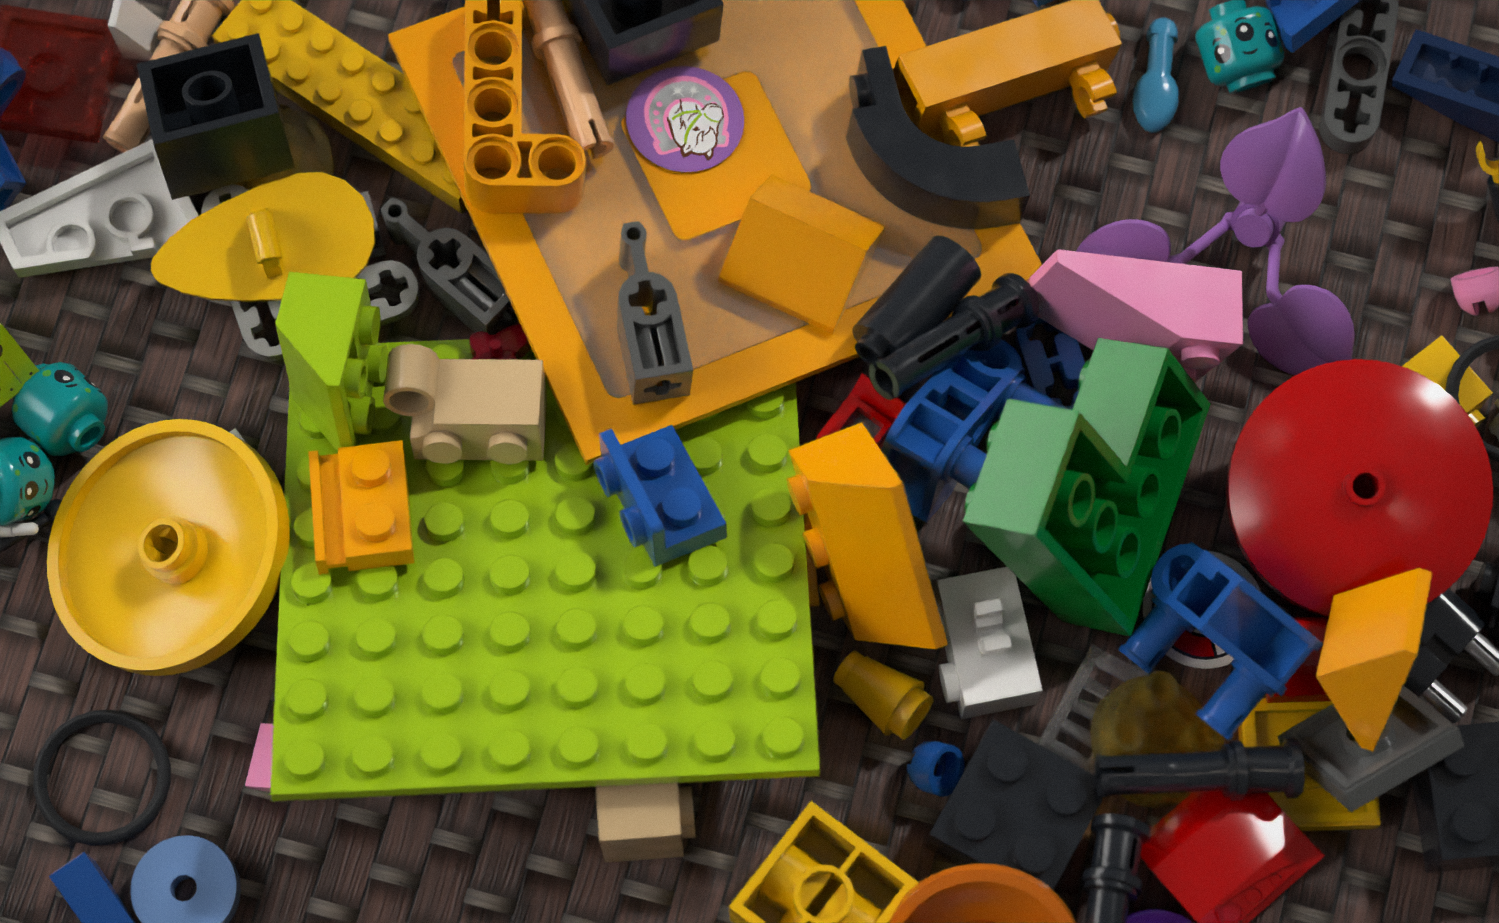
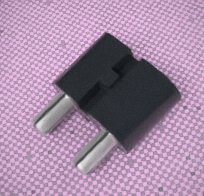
(1445, 632)

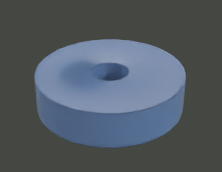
(182, 859)

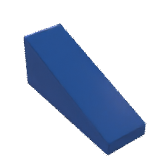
(90, 892)

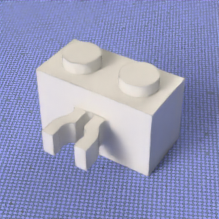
(988, 644)

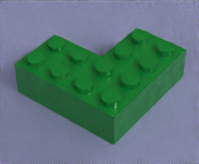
(1090, 490)

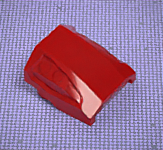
(1228, 855)

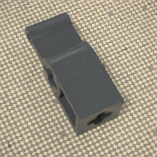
(469, 290)
(652, 345)

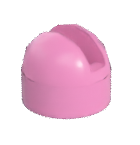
(1477, 286)

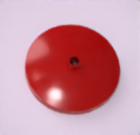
(1297, 470)

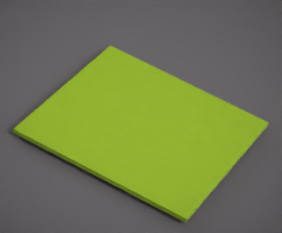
(537, 632)

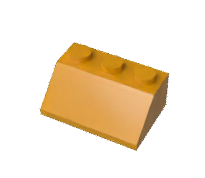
(864, 541)

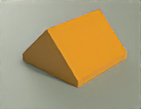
(800, 253)
(1371, 649)

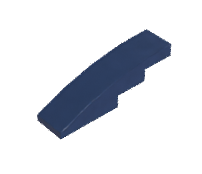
(1452, 81)

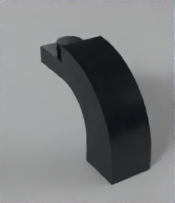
(924, 176)

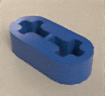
(1039, 368)

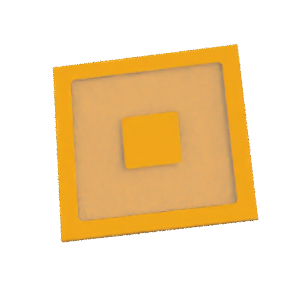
(564, 269)

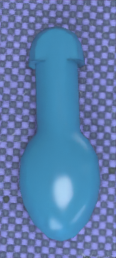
(1156, 91)

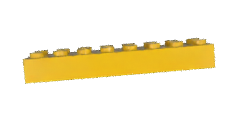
(345, 89)

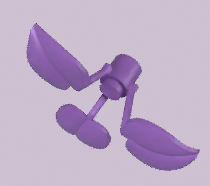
(1278, 180)

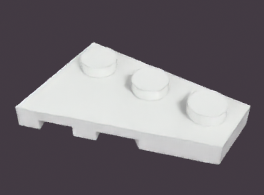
(95, 217)

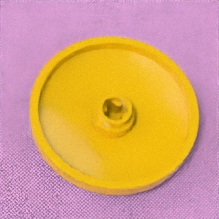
(168, 547)

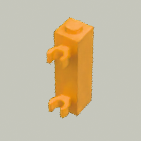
(1009, 64)

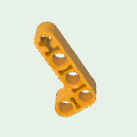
(502, 142)

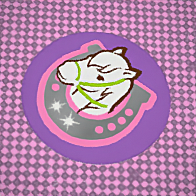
(685, 119)

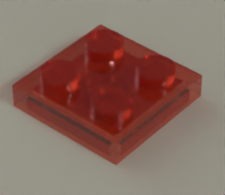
(67, 70)

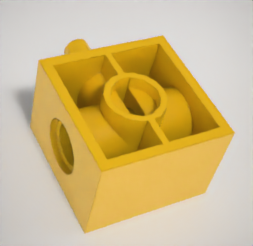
(821, 877)

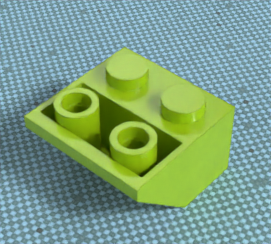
(332, 353)

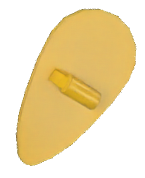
(260, 236)

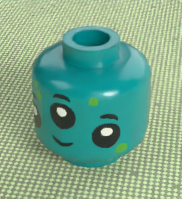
(1240, 46)
(60, 409)
(24, 480)

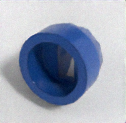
(948, 773)

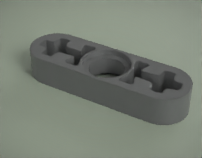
(1342, 86)

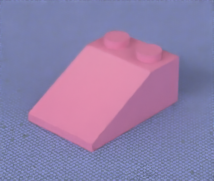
(1145, 303)

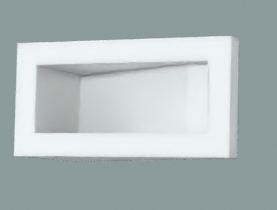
(134, 29)

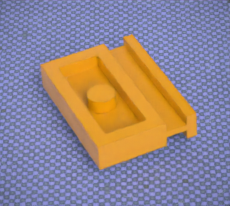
(361, 507)

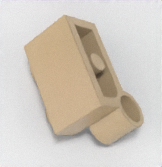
(468, 405)

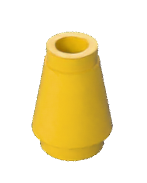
(884, 694)

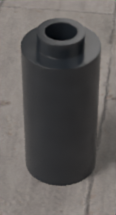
(917, 299)

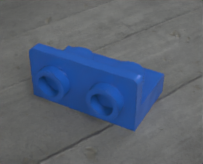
(660, 494)

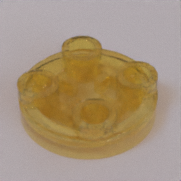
(1150, 718)

